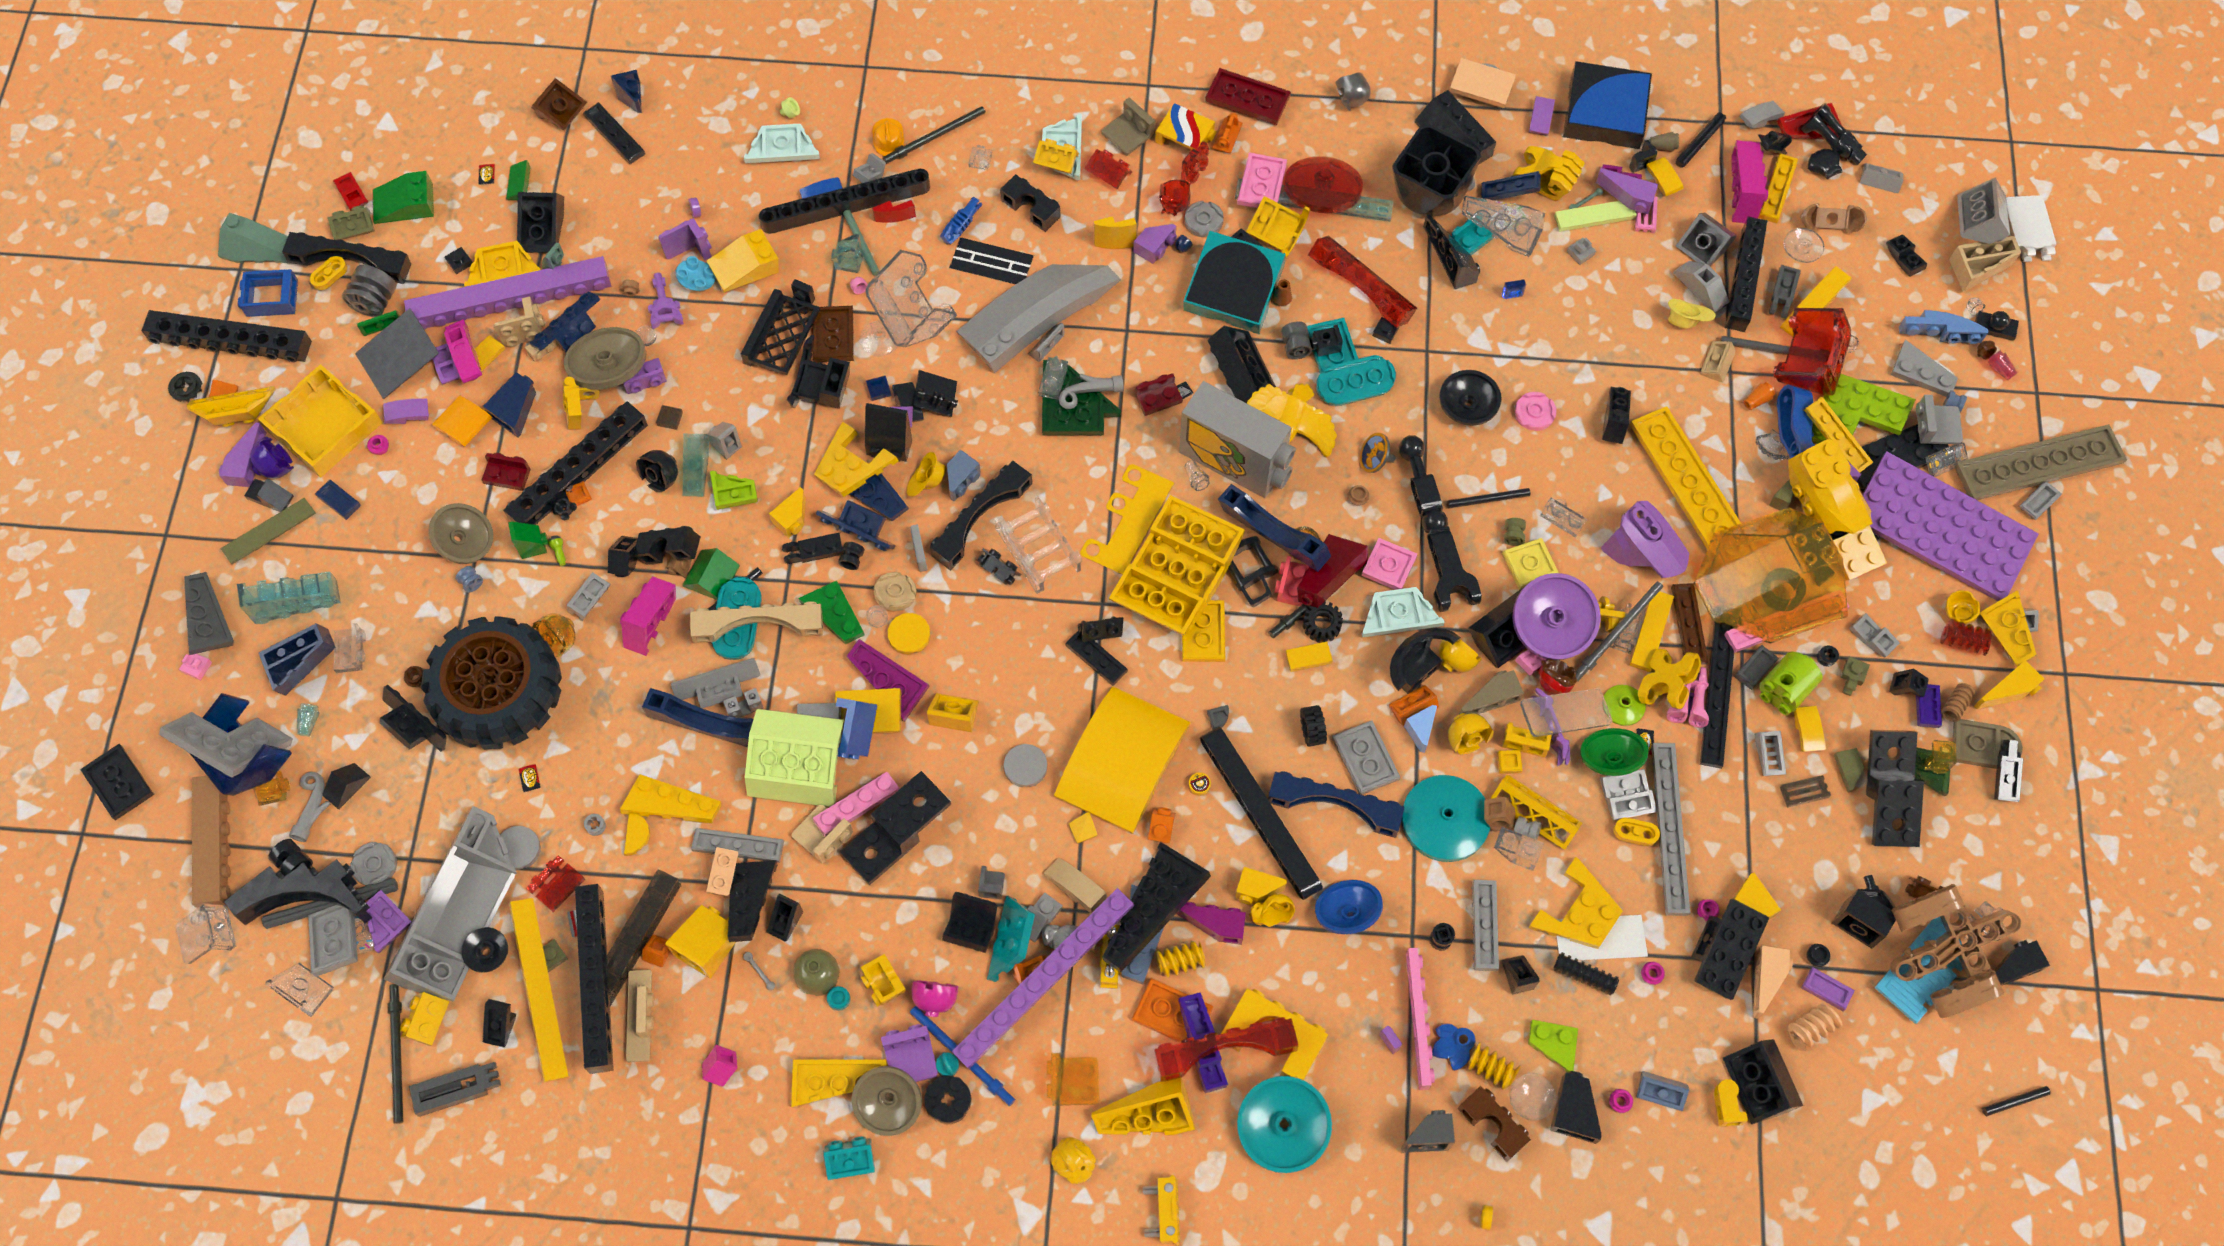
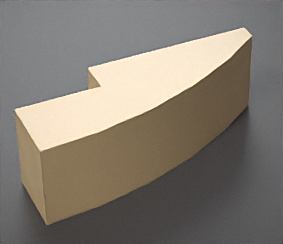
(1076, 885)

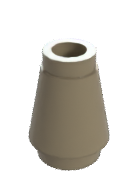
(1666, 141)

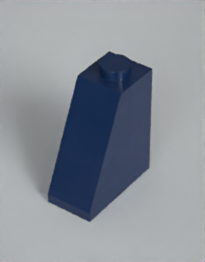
(512, 403)

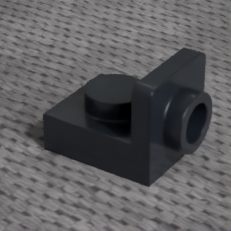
(1641, 159)
(803, 293)
(1909, 681)

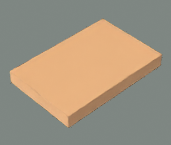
(1482, 83)

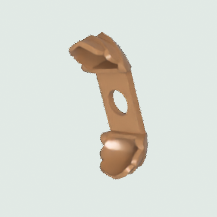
(1850, 219)

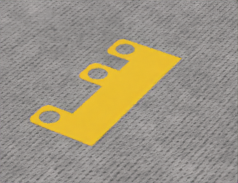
(1136, 520)

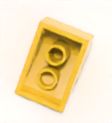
(744, 261)

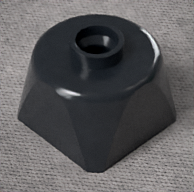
(1434, 171)

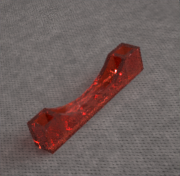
(1388, 301)
(1273, 1038)

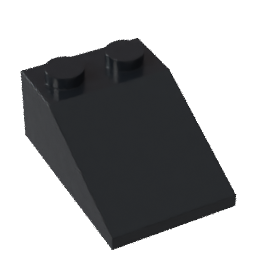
(539, 220)
(887, 429)

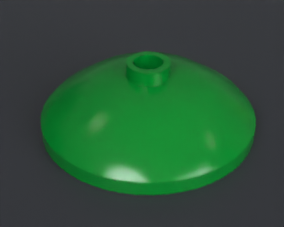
(1614, 752)

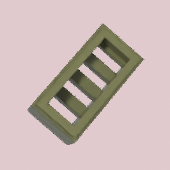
(1783, 497)

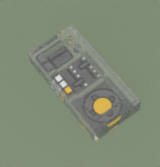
(1946, 459)

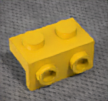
(424, 1018)

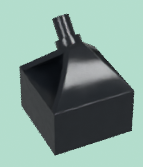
(1867, 914)

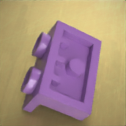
(649, 375)

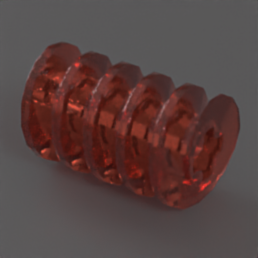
(1967, 635)

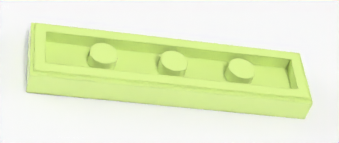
(1593, 215)

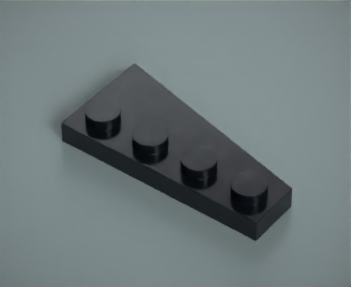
(747, 898)

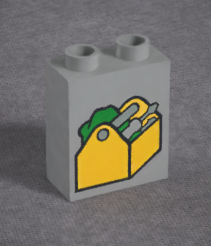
(1236, 440)

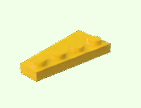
(666, 800)

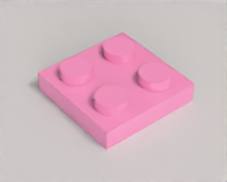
(1389, 564)

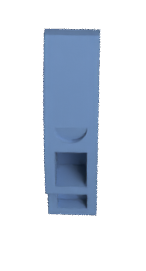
(1949, 327)

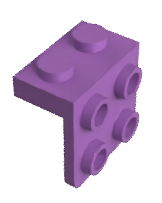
(683, 238)
(911, 1052)

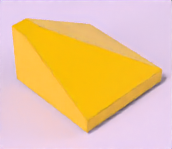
(1083, 828)

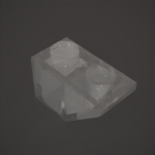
(1518, 848)

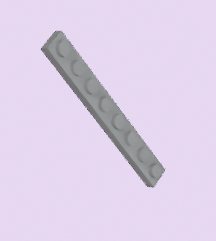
(1671, 829)

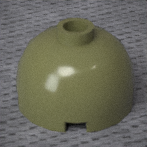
(816, 972)

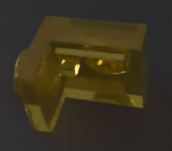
(1942, 757)
(272, 791)

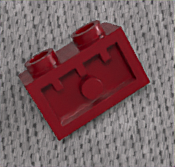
(1158, 394)
(506, 471)

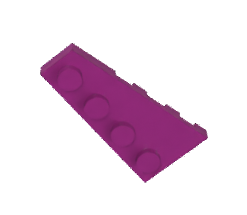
(887, 674)

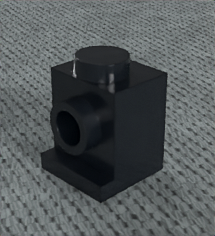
(1327, 341)

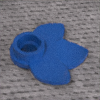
(1450, 1046)

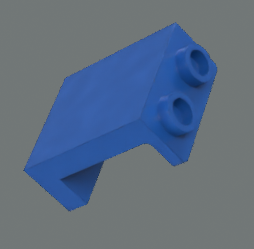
(857, 728)

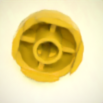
(1458, 656)
(1468, 732)

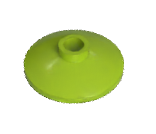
(1620, 713)

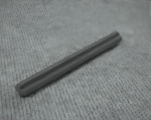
(304, 910)

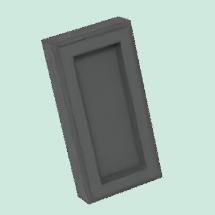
(1756, 667)

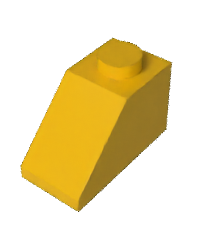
(790, 514)
(1258, 886)

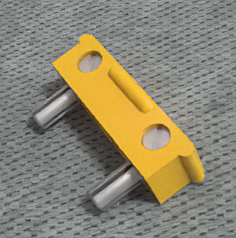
(1109, 976)
(1168, 1210)

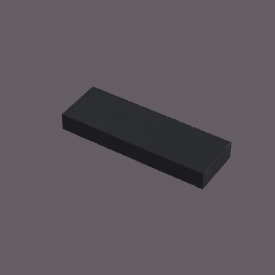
(1097, 658)

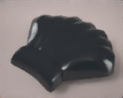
(1825, 163)

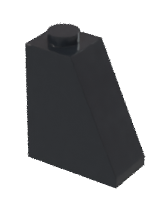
(1575, 1109)

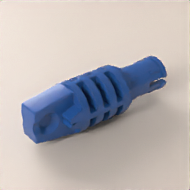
(960, 221)

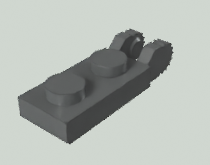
(1784, 289)

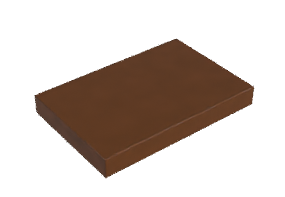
(834, 334)

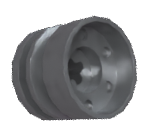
(369, 291)

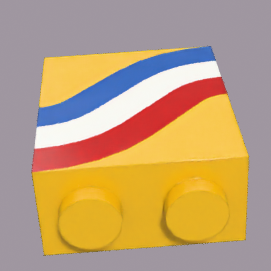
(1185, 128)

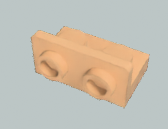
(722, 871)

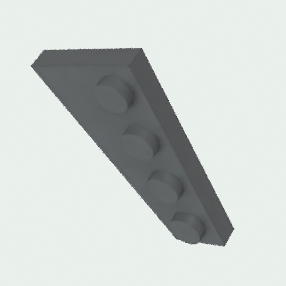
(205, 620)

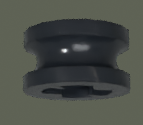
(1821, 657)

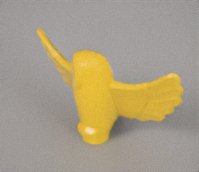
(1295, 412)

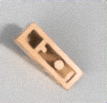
(1770, 971)

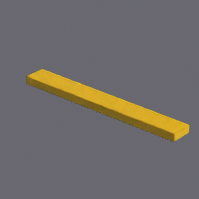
(538, 990)

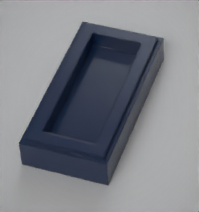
(338, 499)

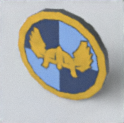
(1375, 453)

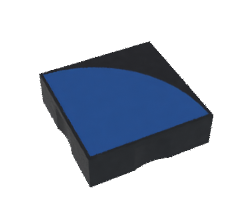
(1607, 105)

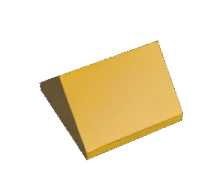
(952, 712)

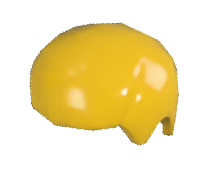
(1962, 607)

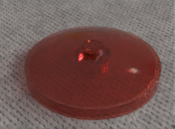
(1323, 184)

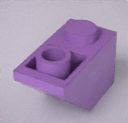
(1153, 242)

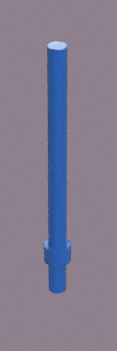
(994, 1086)

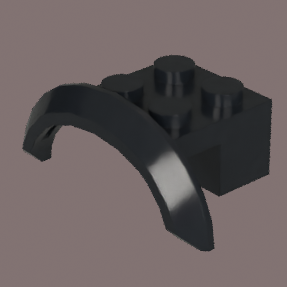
(818, 381)
(1415, 660)

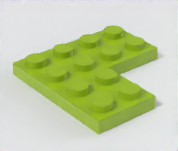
(1869, 404)

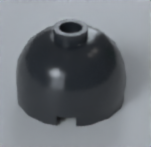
(658, 469)

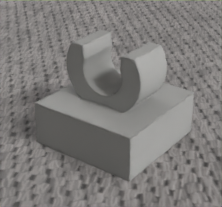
(1581, 250)

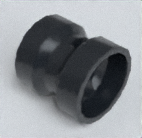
(851, 555)
(1440, 941)

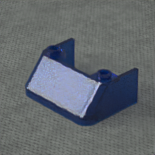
(263, 765)

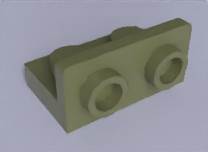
(351, 223)

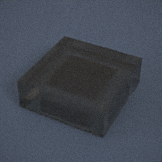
(669, 417)

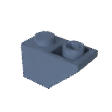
(961, 473)

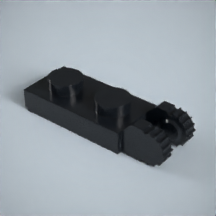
(813, 549)

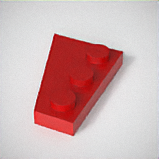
(1792, 124)

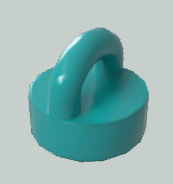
(947, 1064)

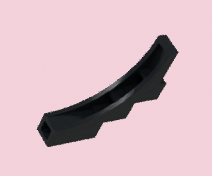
(274, 890)

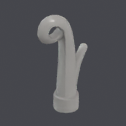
(1092, 385)
(300, 831)

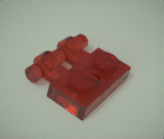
(1195, 161)
(559, 888)

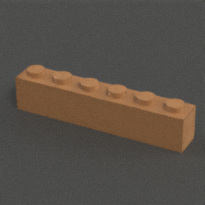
(209, 843)

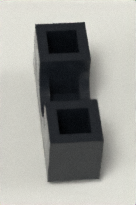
(1020, 192)
(678, 542)

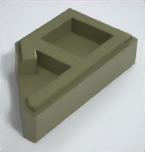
(1850, 767)

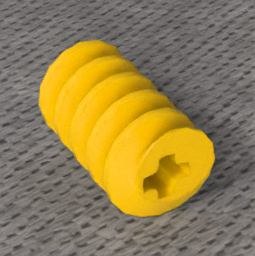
(1180, 959)
(1493, 1066)

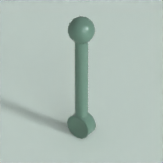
(1599, 191)

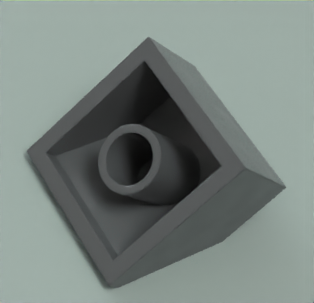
(1432, 1135)

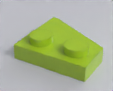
(1555, 1042)

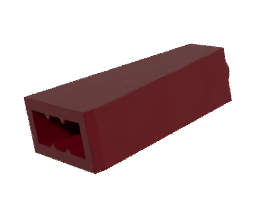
(1344, 562)

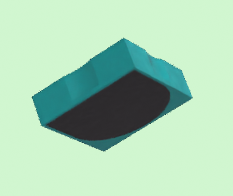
(1234, 282)

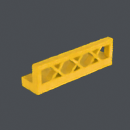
(1543, 807)

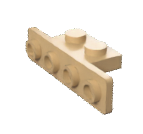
(639, 1016)

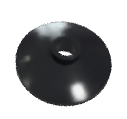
(480, 940)

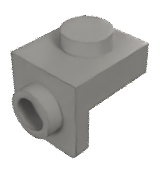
(871, 170)

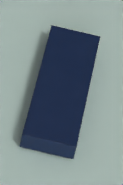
(1511, 186)

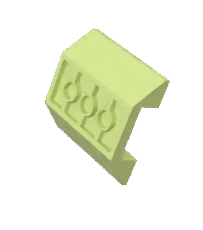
(793, 757)

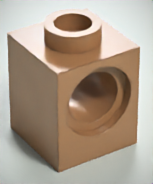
(1499, 813)

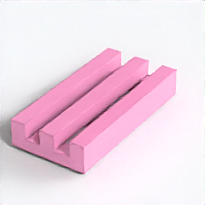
(1645, 227)

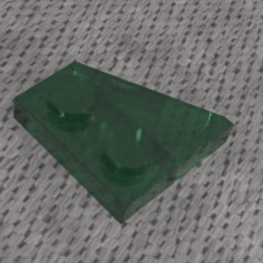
(1936, 781)

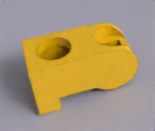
(1727, 1104)

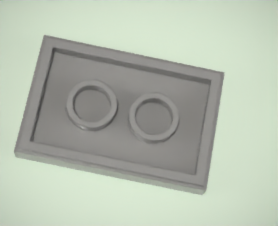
(1366, 757)
(332, 939)

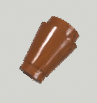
(1282, 295)

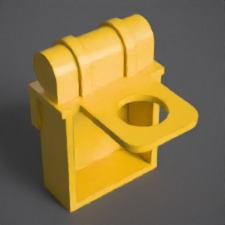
(571, 401)

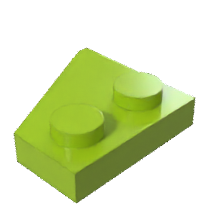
(732, 491)

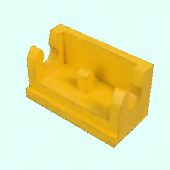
(1521, 739)

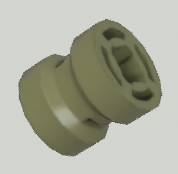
(1514, 534)

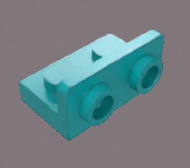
(1471, 236)
(849, 1158)

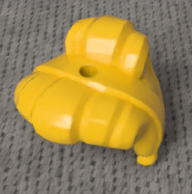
(1073, 1160)

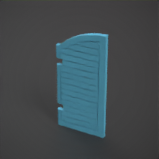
(1911, 995)

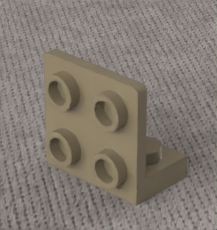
(1130, 128)

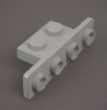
(717, 684)

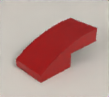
(350, 191)
(887, 213)

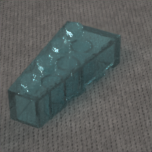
(288, 596)

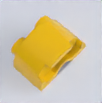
(882, 979)

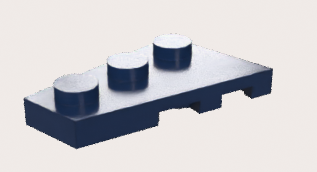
(881, 497)

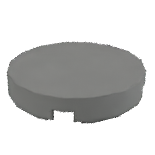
(1202, 218)
(1025, 765)
(522, 846)
(373, 863)

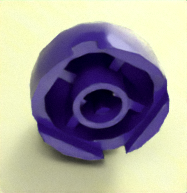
(269, 459)

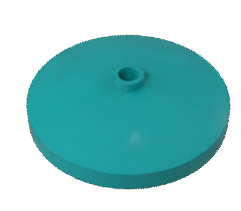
(1435, 833)
(1308, 1127)

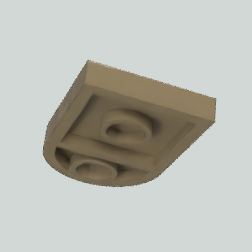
(1980, 742)

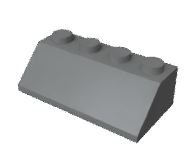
(1984, 213)

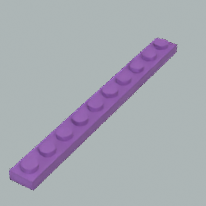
(1042, 978)

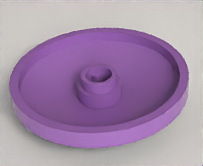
(1556, 616)

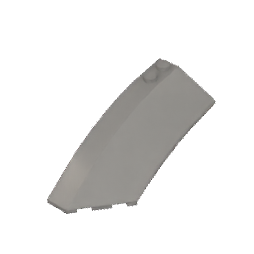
(1034, 308)
(456, 904)

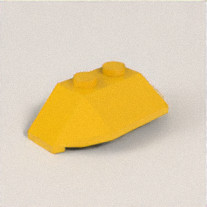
(232, 407)

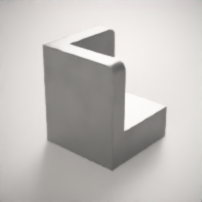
(991, 884)

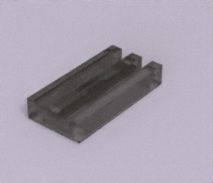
(1822, 786)

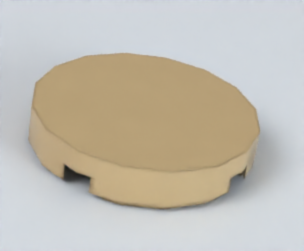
(895, 591)

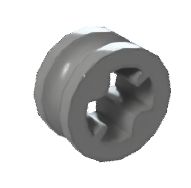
(599, 830)

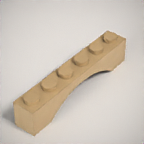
(711, 624)

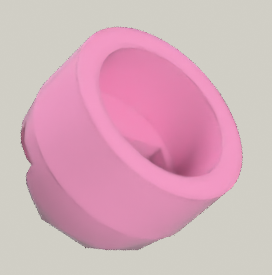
(862, 285)

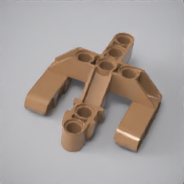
(1982, 980)

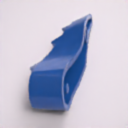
(1793, 422)

